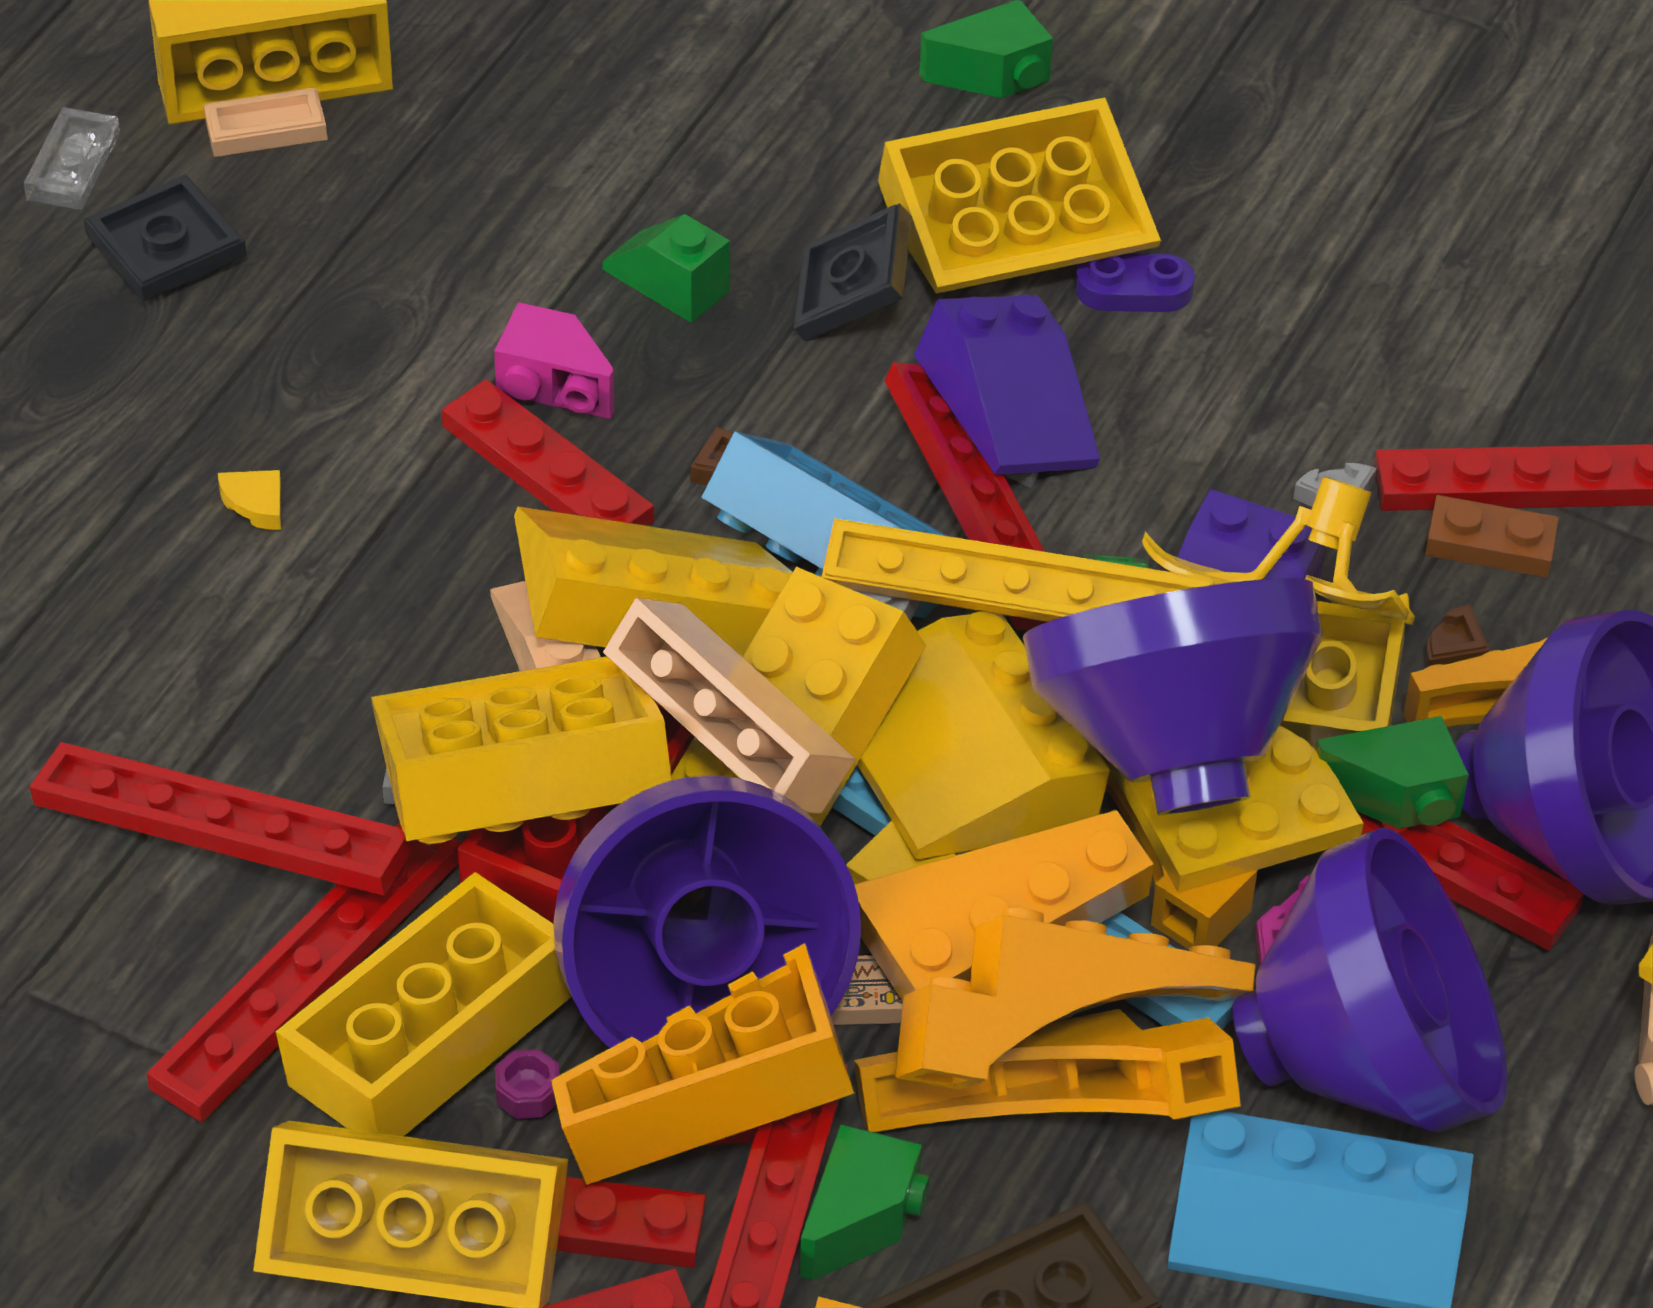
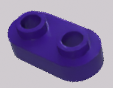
(1136, 283)

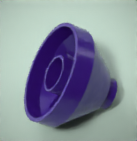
(1181, 682)
(1571, 757)
(767, 891)
(1377, 993)

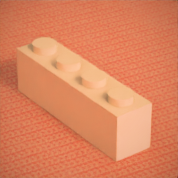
(728, 703)

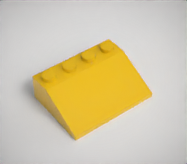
(1017, 195)
(592, 569)
(519, 748)
(975, 749)

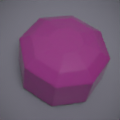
(525, 1083)

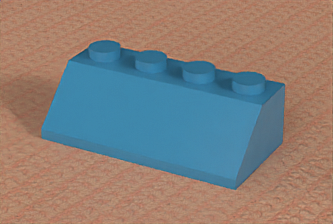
(795, 500)
(1320, 1211)

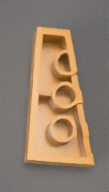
(927, 916)
(706, 1074)

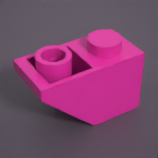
(553, 362)

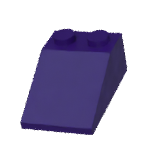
(1009, 382)
(1240, 534)

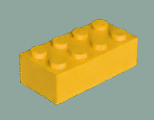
(267, 47)
(834, 659)
(1350, 676)
(425, 1011)
(410, 1215)

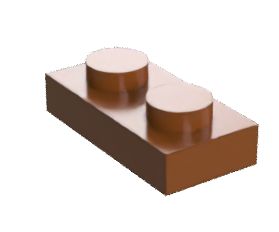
(1492, 536)

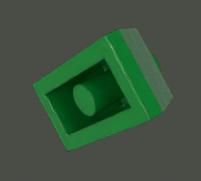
(988, 52)
(675, 265)
(1400, 772)
(862, 1200)

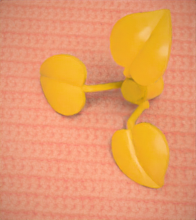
(1335, 524)

